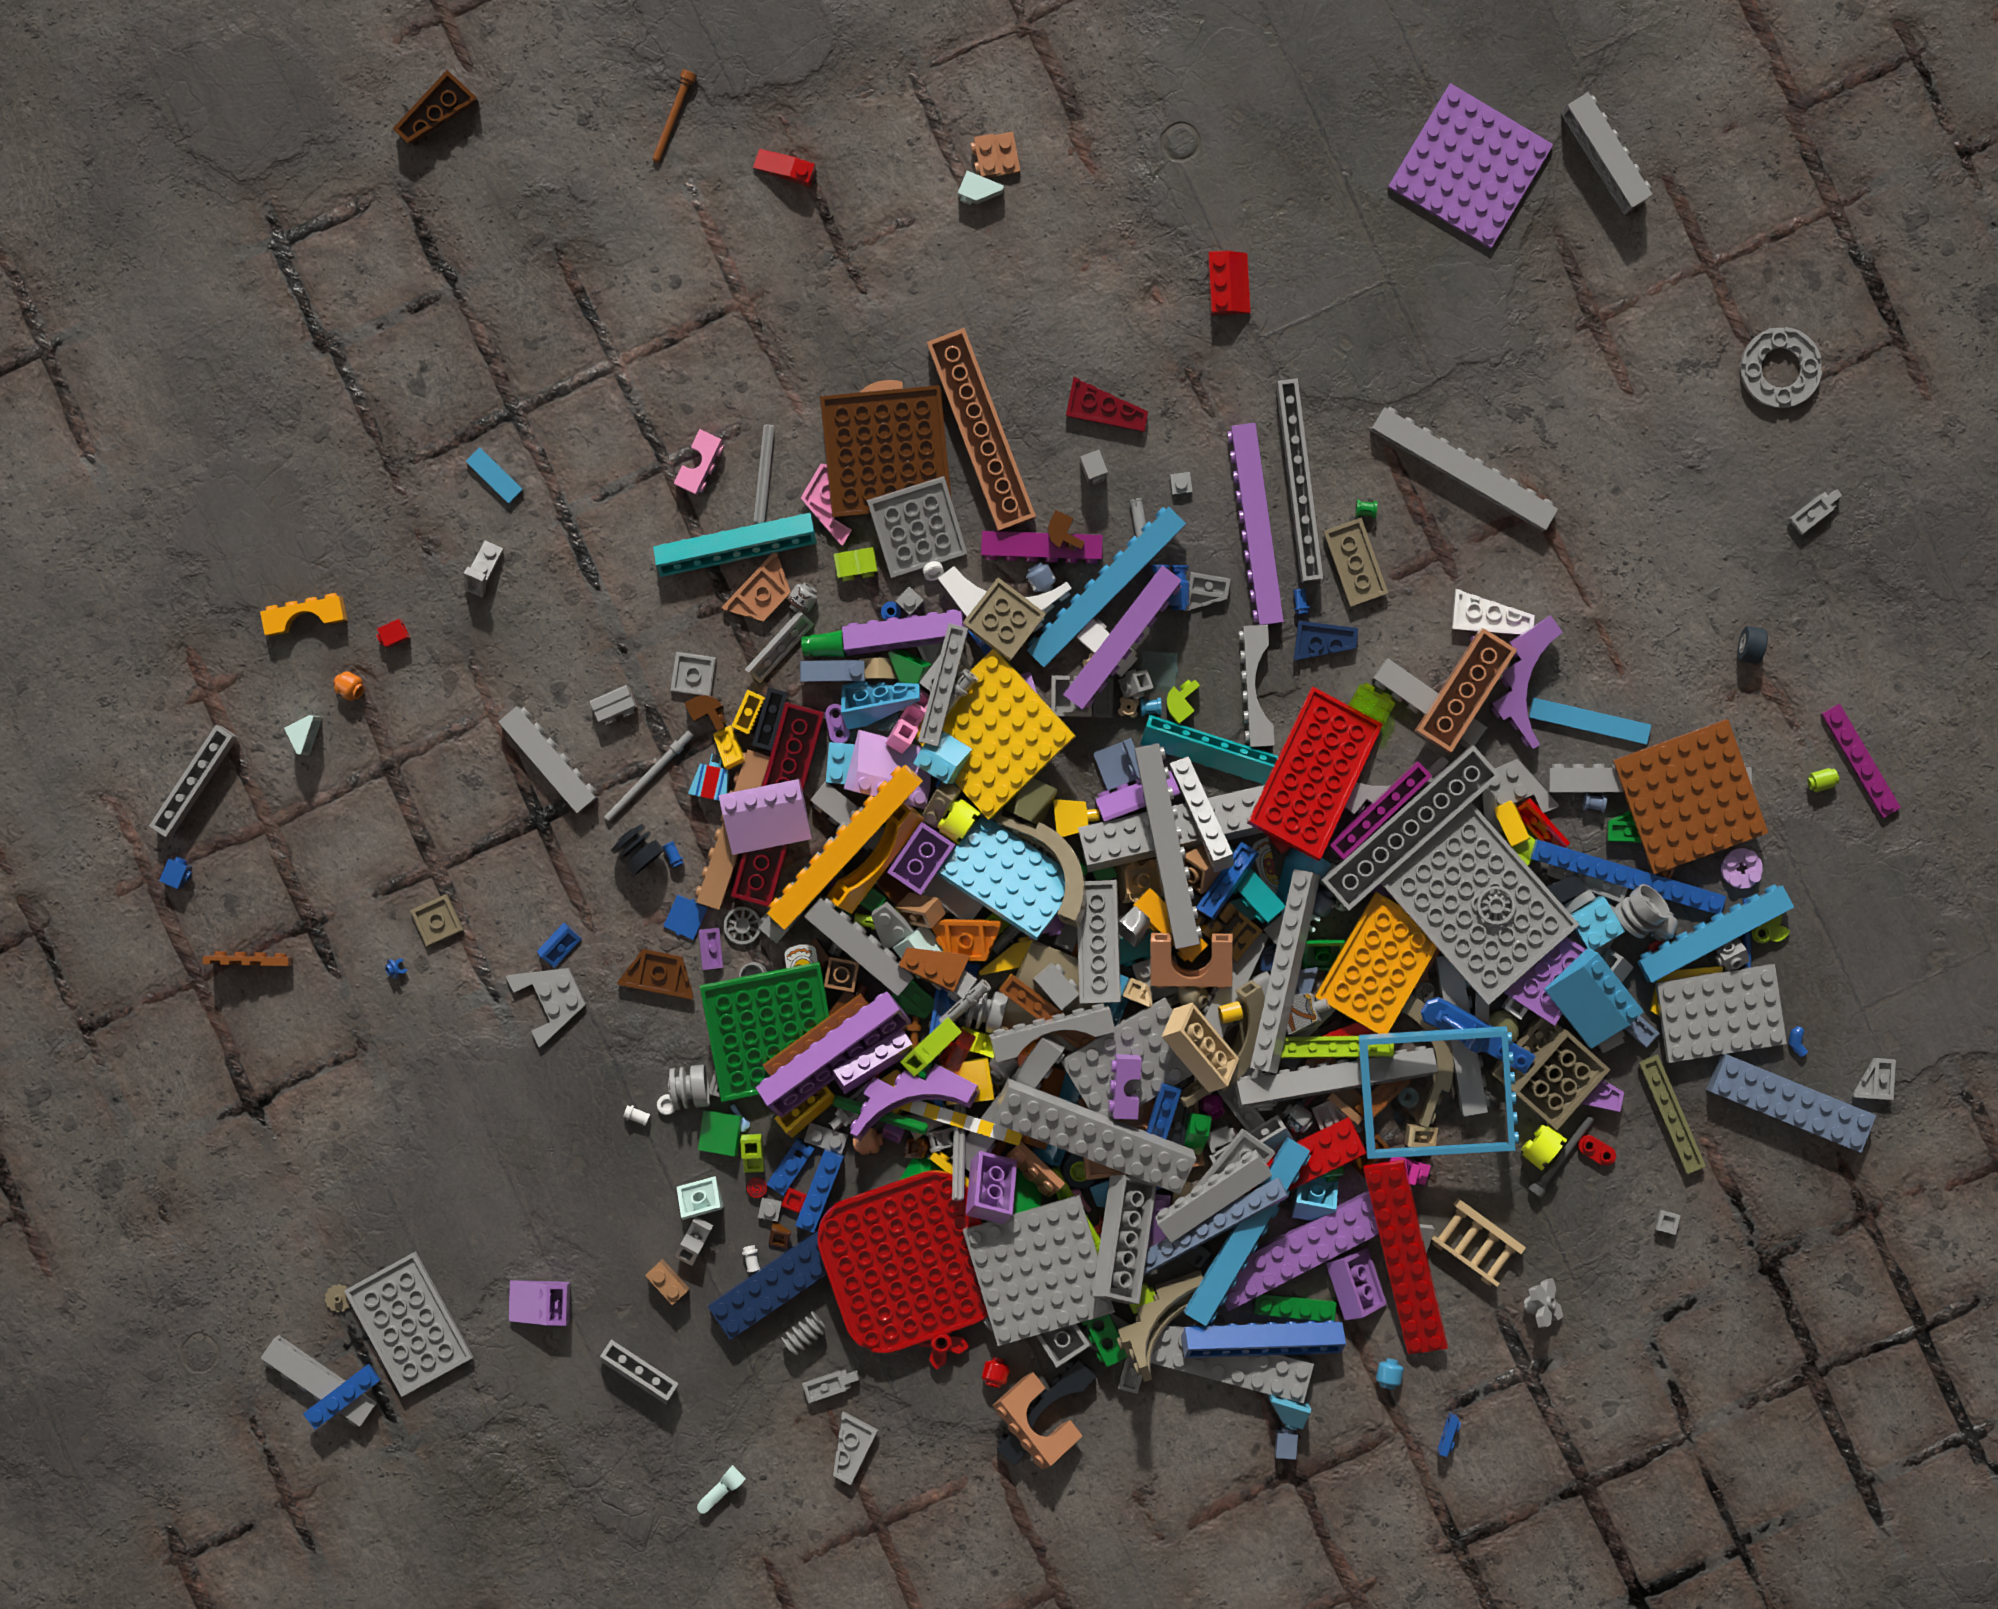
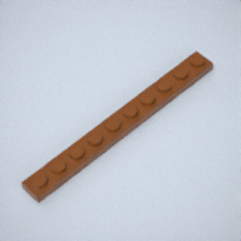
(1042, 1008)

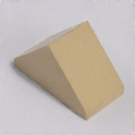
(879, 668)
(1420, 1136)

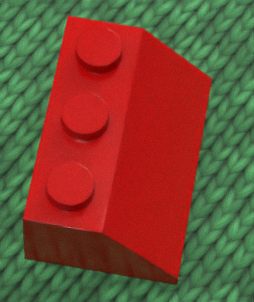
(1228, 283)

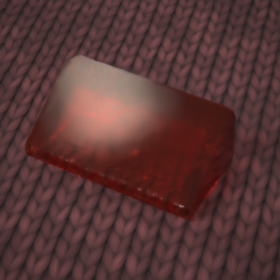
(957, 1050)

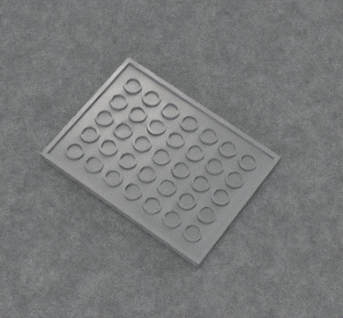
(1441, 893)

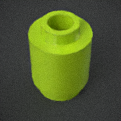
(1823, 780)

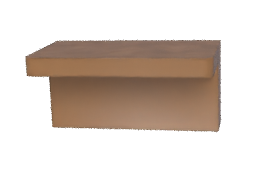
(1346, 1102)

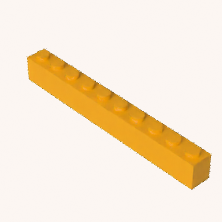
(844, 847)

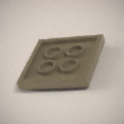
(1003, 619)

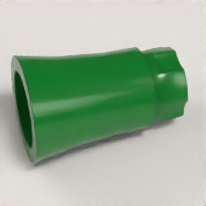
(824, 644)

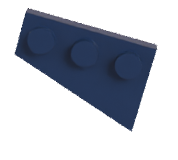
(1322, 639)

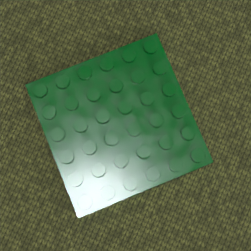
(757, 1019)

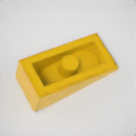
(1511, 823)

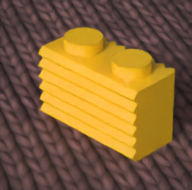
(748, 712)

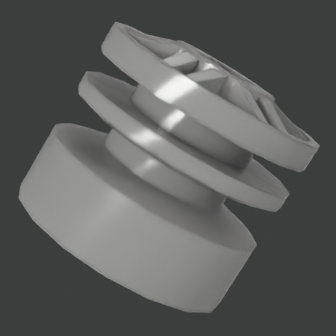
(1642, 911)
(987, 1011)
(689, 1087)

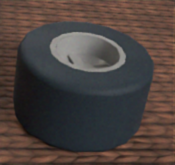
(1752, 645)

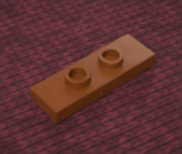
(1382, 1096)

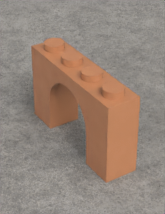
(1215, 974)
(1013, 1409)

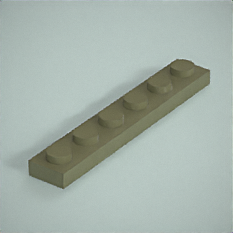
(1672, 1114)

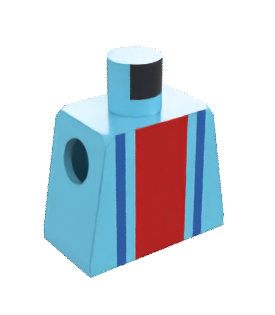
(711, 779)

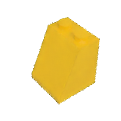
(977, 1072)

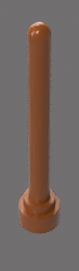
(687, 79)

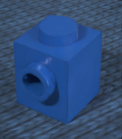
(176, 873)

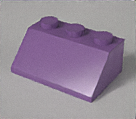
(1356, 1284)

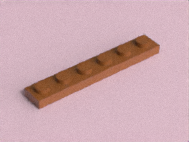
(815, 1034)

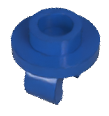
(392, 968)

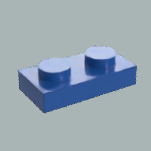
(1446, 1442)

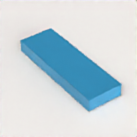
(494, 475)

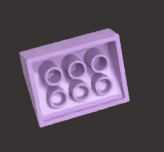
(875, 761)
(765, 816)

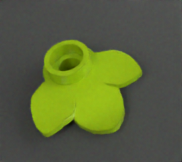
(1772, 930)

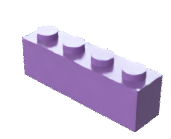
(872, 1061)

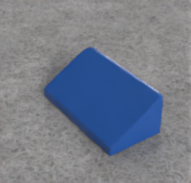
(559, 945)

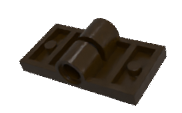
(1227, 922)

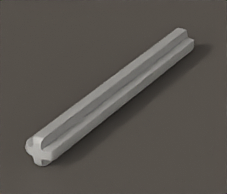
(764, 473)
(958, 1158)

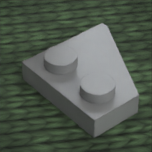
(1206, 589)
(890, 925)
(1329, 1114)

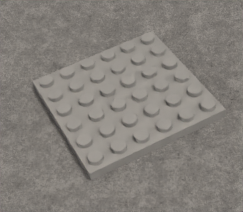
(1037, 1270)

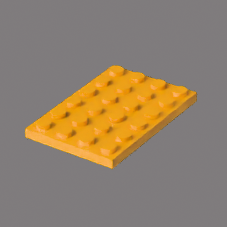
(1377, 966)

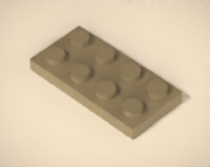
(1355, 562)

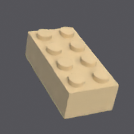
(1200, 1047)

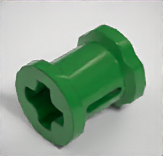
(1366, 509)

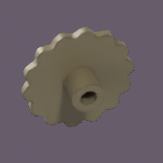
(336, 1298)

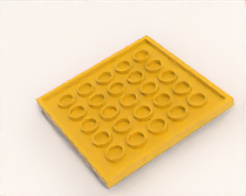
(1009, 734)

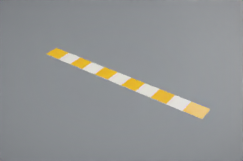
(963, 1121)

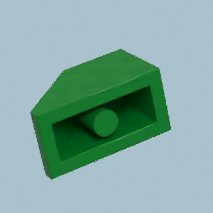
(908, 666)
(1197, 1131)

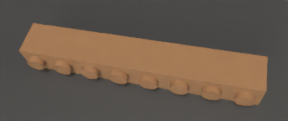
(722, 862)

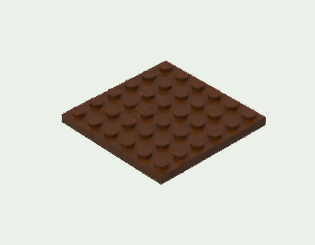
(881, 444)

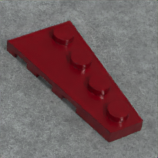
(1101, 407)

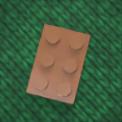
(1035, 1170)

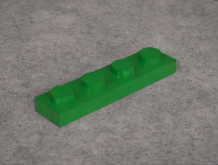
(1295, 1307)

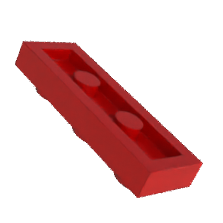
(1540, 824)

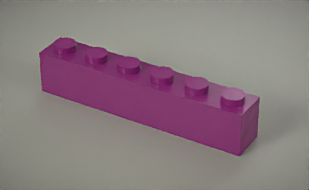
(1038, 546)
(1379, 810)

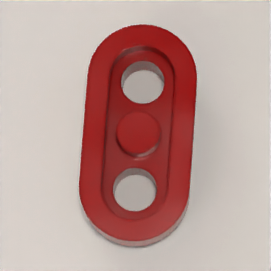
(1597, 1150)

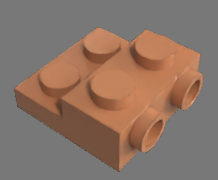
(995, 155)

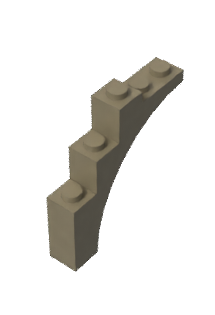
(1153, 1317)

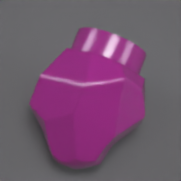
(1212, 1105)

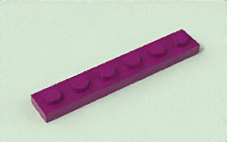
(1860, 760)

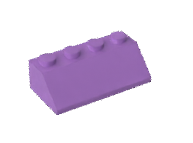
(1126, 799)

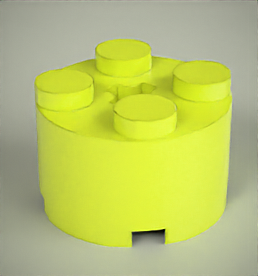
(958, 821)
(1543, 1147)

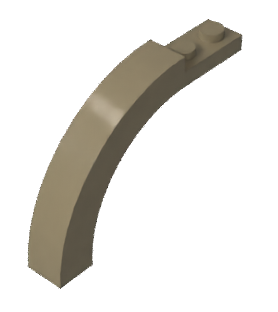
(1074, 898)
(1252, 1002)
(1444, 1059)

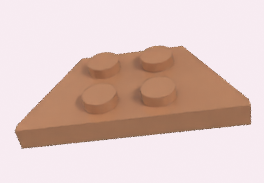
(761, 592)

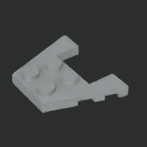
(1513, 786)
(558, 995)

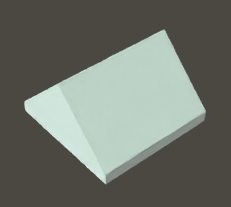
(303, 734)
(921, 939)
(699, 1198)

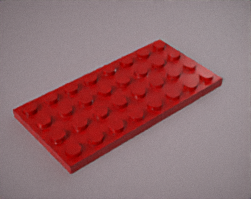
(1315, 773)

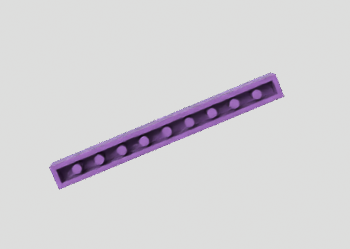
(1256, 524)

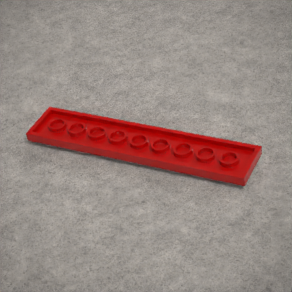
(1405, 1256)

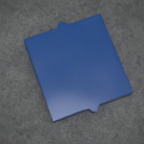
(685, 917)

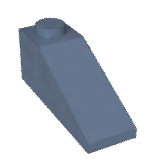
(832, 671)

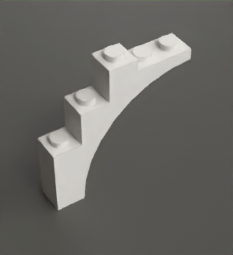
(968, 595)

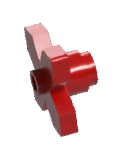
(939, 1352)

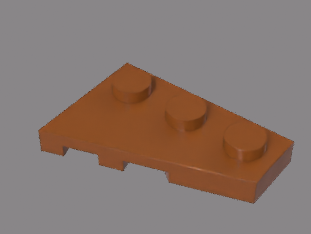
(935, 966)

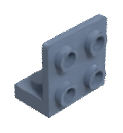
(1117, 764)

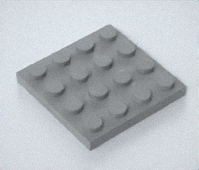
(917, 526)

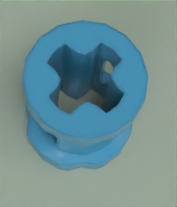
(1150, 706)

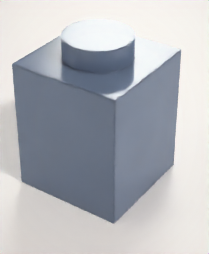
(1286, 1443)

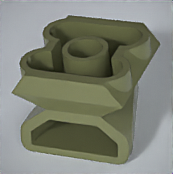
(1032, 801)

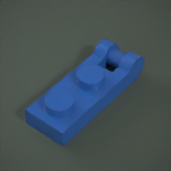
(789, 1167)

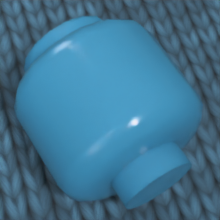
(1389, 1374)

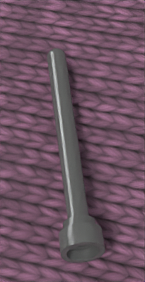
(1540, 1186)

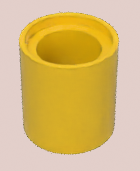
(1230, 1012)

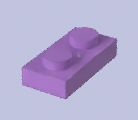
(710, 948)

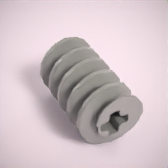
(804, 1334)

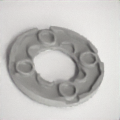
(1803, 349)

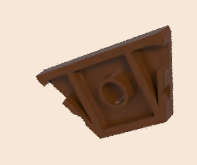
(658, 973)

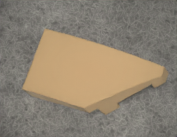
(1138, 992)

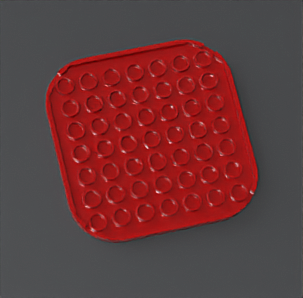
(902, 1262)

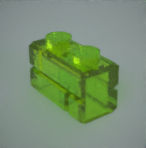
(1372, 703)

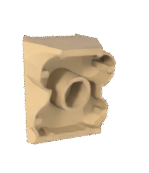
(1137, 878)

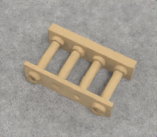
(1494, 1235)

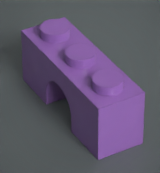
(1122, 1104)

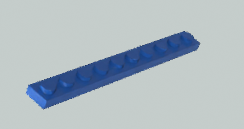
(1627, 876)

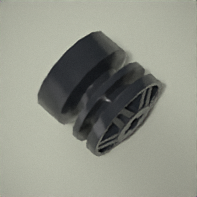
(637, 849)

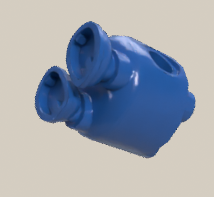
(1181, 599)

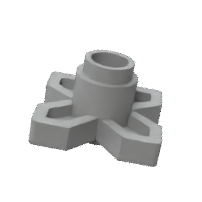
(1543, 1303)

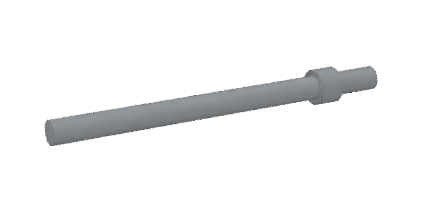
(676, 748)

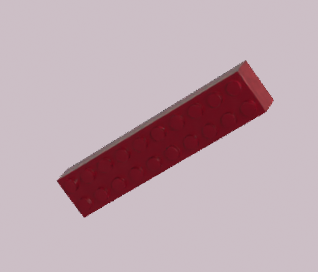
(788, 761)

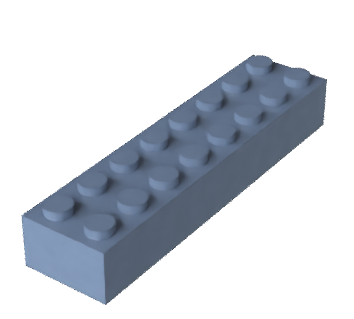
(1791, 1102)

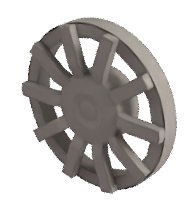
(1496, 905)
(742, 925)

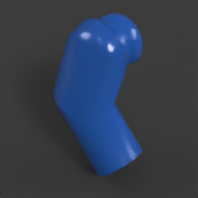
(1795, 1040)

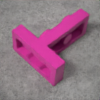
(1416, 1171)

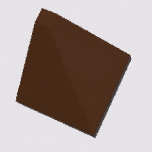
(916, 1148)
(779, 1235)

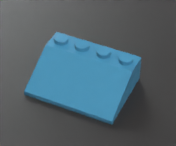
(1593, 999)

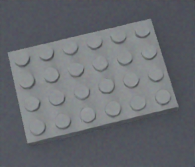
(1720, 1013)
(1138, 1035)
(408, 1324)

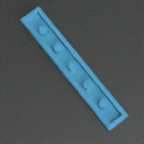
(1589, 721)

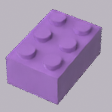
(921, 858)
(991, 1187)

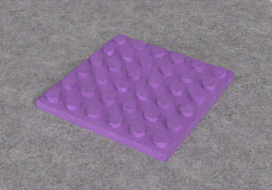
(1470, 165)

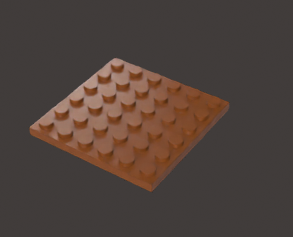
(1690, 796)

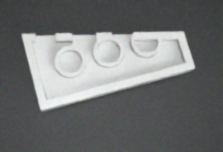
(1474, 613)

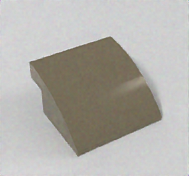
(1034, 962)
(1559, 1074)

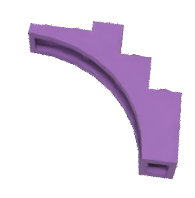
(1513, 703)
(884, 1098)

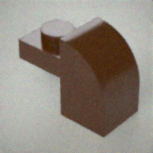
(1058, 531)
(706, 705)

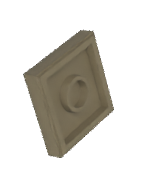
(437, 920)

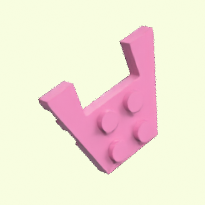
(818, 501)

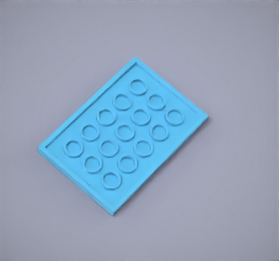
(1006, 876)

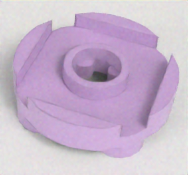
(1751, 874)

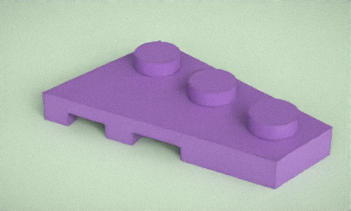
(1605, 1097)

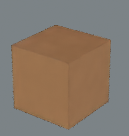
(1200, 869)
(842, 974)

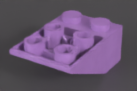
(539, 1302)

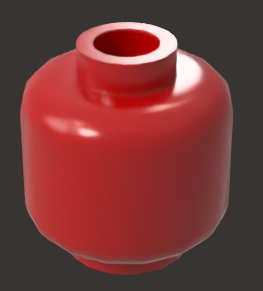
(995, 1372)

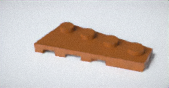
(241, 958)

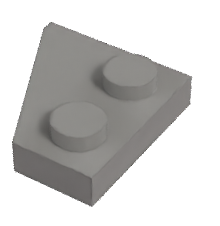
(1877, 1080)

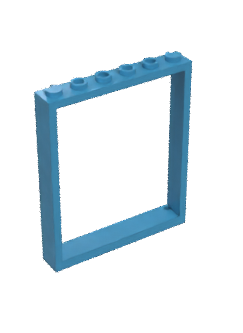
(1438, 1035)

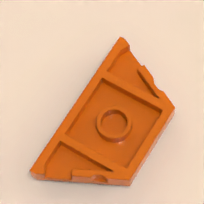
(967, 936)

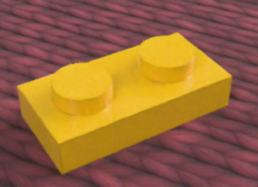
(729, 747)

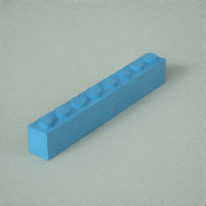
(1715, 933)

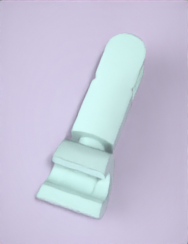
(729, 1481)

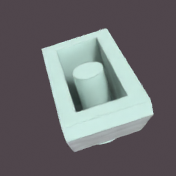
(978, 189)

